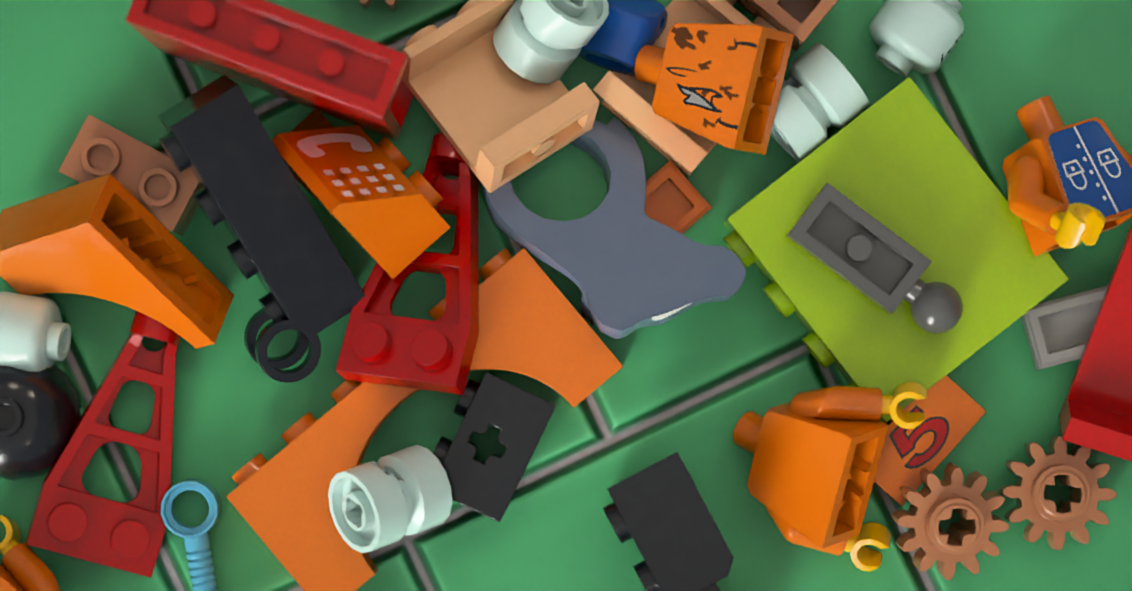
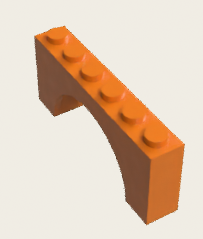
(522, 330)

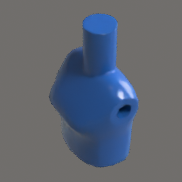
(624, 33)

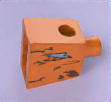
(719, 80)

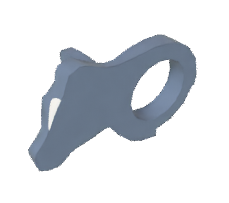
(620, 258)

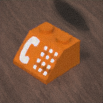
(367, 191)

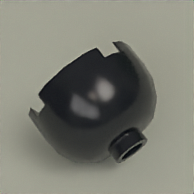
(35, 420)

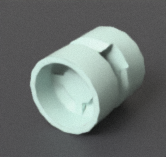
(547, 35)
(813, 99)
(390, 498)

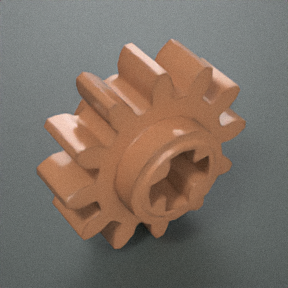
(936, 504)
(1041, 512)

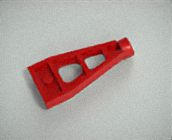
(416, 350)
(98, 527)

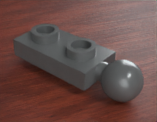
(874, 260)

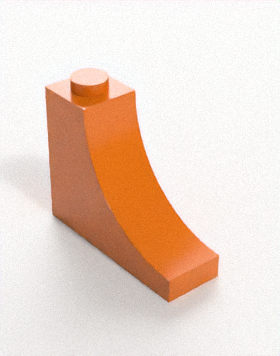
(111, 248)

